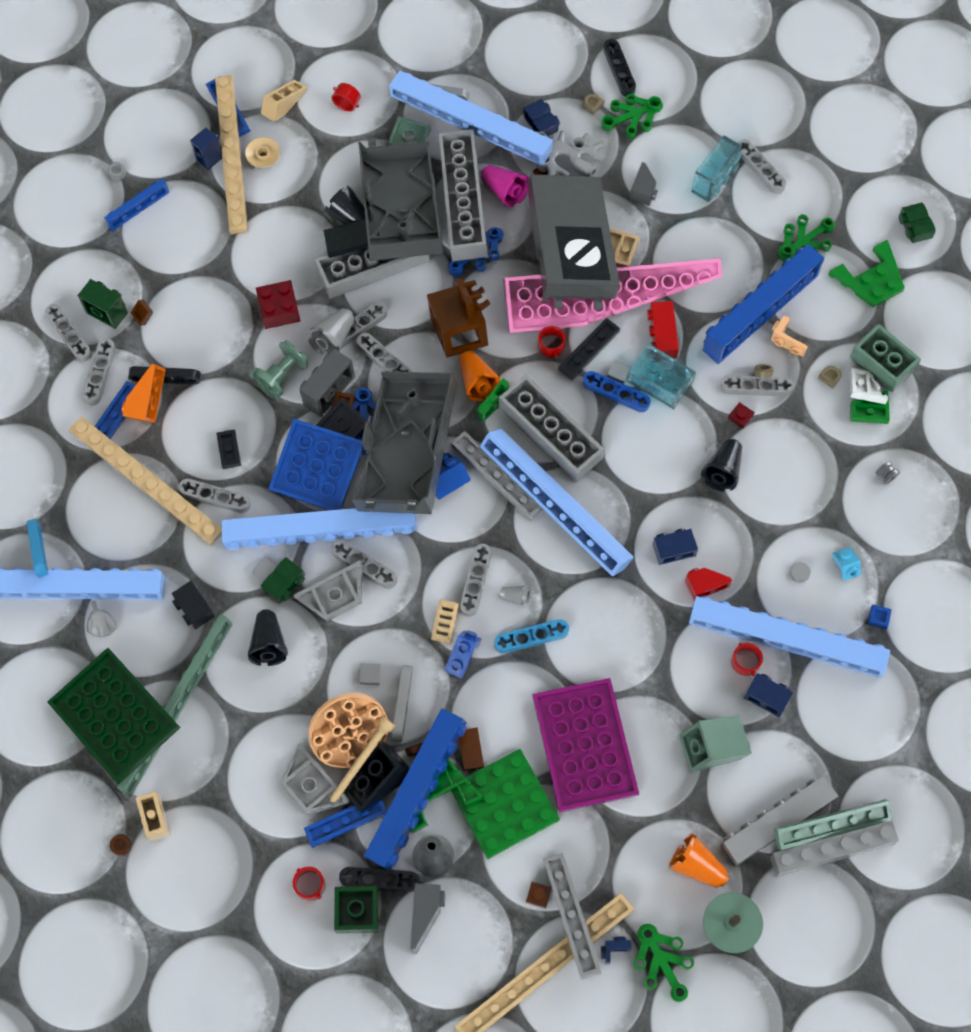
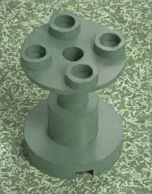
(275, 374)

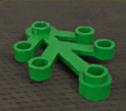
(633, 113)
(802, 239)
(660, 959)

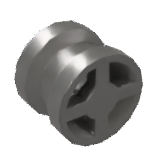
(887, 472)

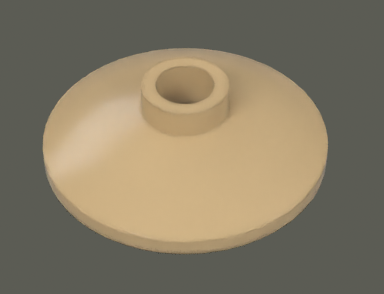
(260, 147)

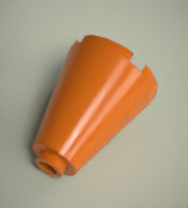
(477, 376)
(698, 863)

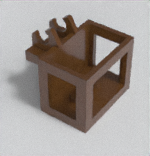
(456, 312)

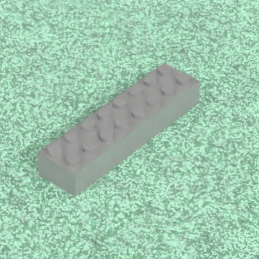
(463, 195)

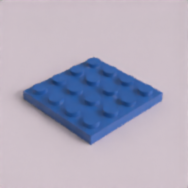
(316, 465)

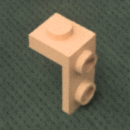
(786, 341)

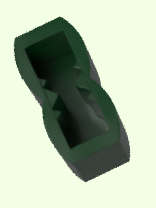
(917, 222)
(283, 580)

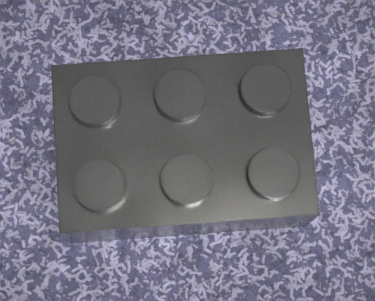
(331, 376)

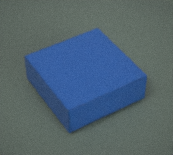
(879, 616)

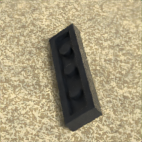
(589, 349)

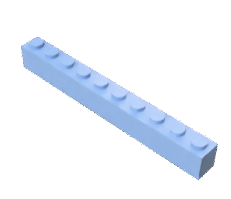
(470, 116)
(556, 502)
(313, 527)
(82, 584)
(789, 636)

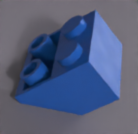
(451, 475)

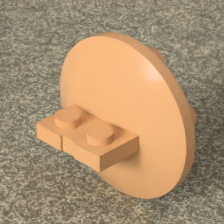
(344, 728)

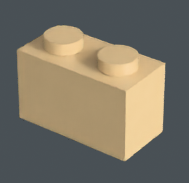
(153, 816)

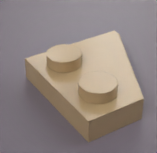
(624, 247)

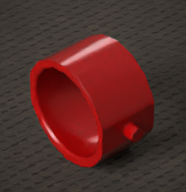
(346, 97)
(551, 352)
(750, 647)
(299, 873)

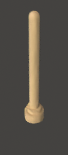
(383, 728)

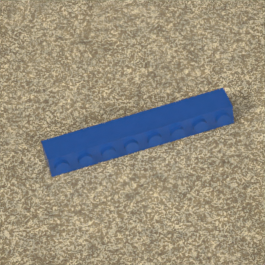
(415, 789)

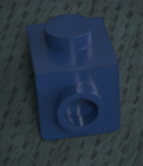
(618, 944)

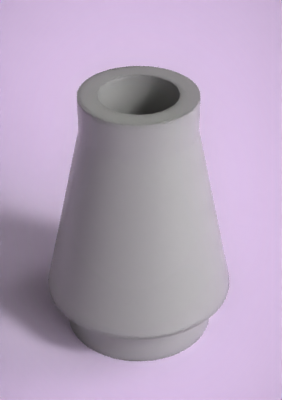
(517, 594)

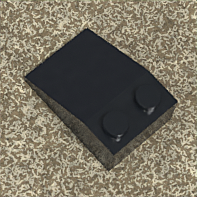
(377, 777)

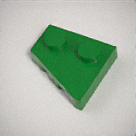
(491, 403)
(870, 411)

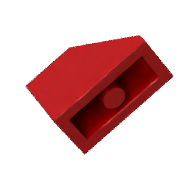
(706, 582)

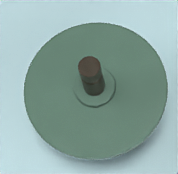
(733, 922)

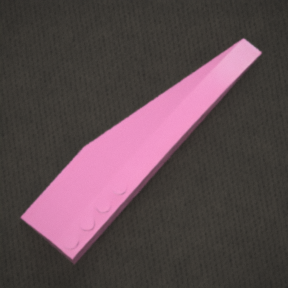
(637, 287)

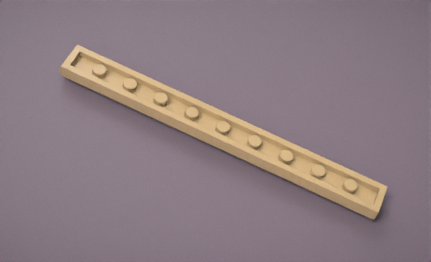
(231, 155)
(146, 480)
(542, 969)

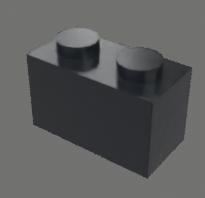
(193, 605)

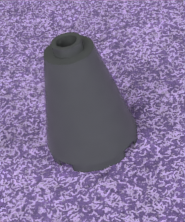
(433, 855)

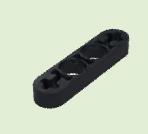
(621, 67)
(172, 375)
(380, 875)

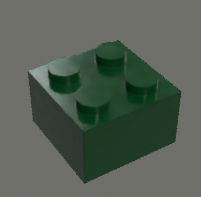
(103, 303)
(356, 909)

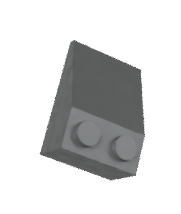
(426, 909)

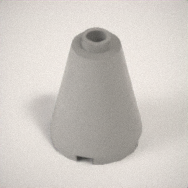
(331, 331)

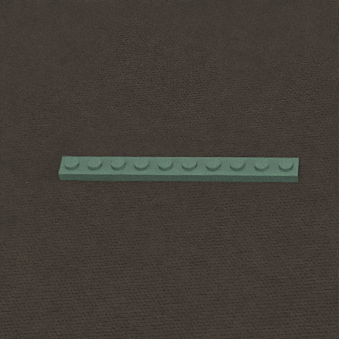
(183, 691)

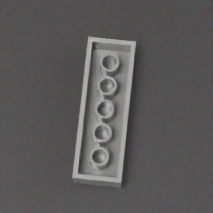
(356, 270)
(551, 428)

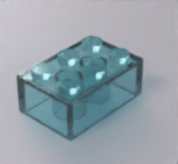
(716, 169)
(661, 376)

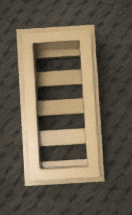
(443, 604)

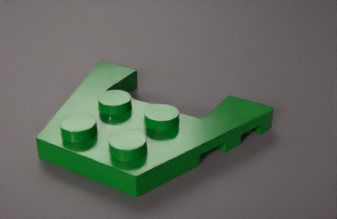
(876, 283)
(448, 781)

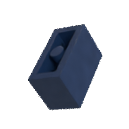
(206, 148)
(675, 546)
(768, 694)

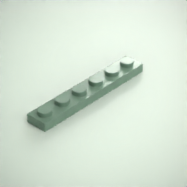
(832, 824)

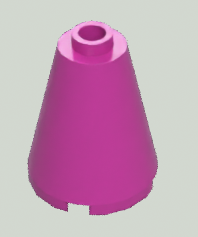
(505, 184)

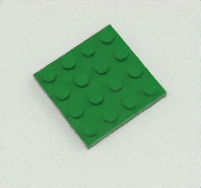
(511, 804)

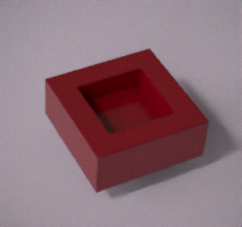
(741, 415)

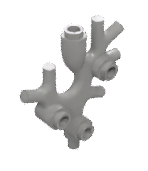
(574, 153)

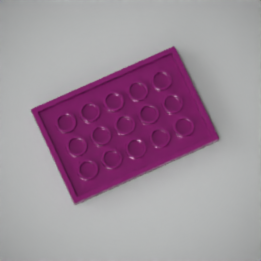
(585, 745)

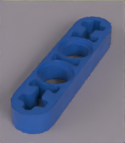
(615, 393)

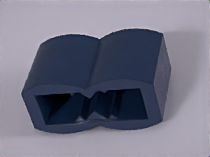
(540, 117)

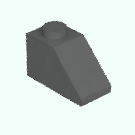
(644, 186)

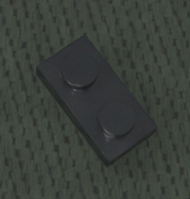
(228, 449)

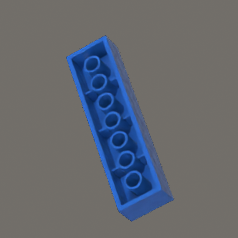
(762, 303)

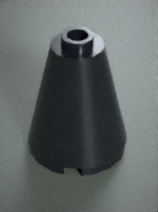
(346, 206)
(724, 466)
(267, 640)

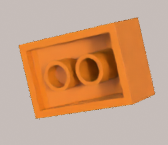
(144, 398)

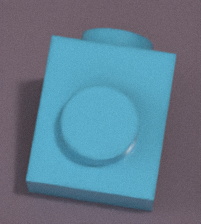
(848, 563)

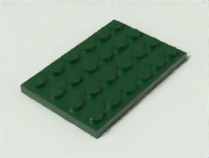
(113, 715)

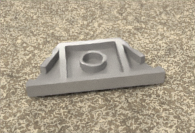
(335, 593)
(310, 784)

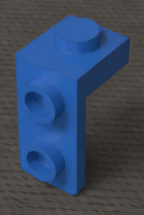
(462, 653)

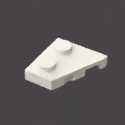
(865, 387)

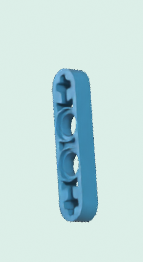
(37, 548)
(530, 633)

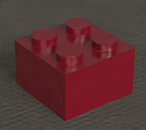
(278, 304)

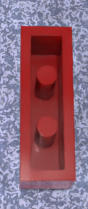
(663, 327)

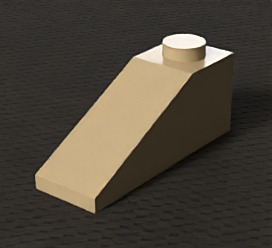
(280, 101)

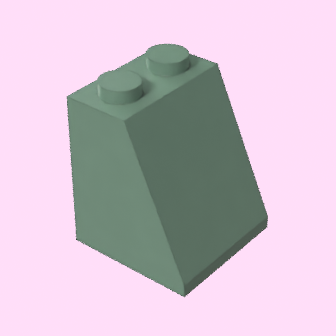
(715, 743)

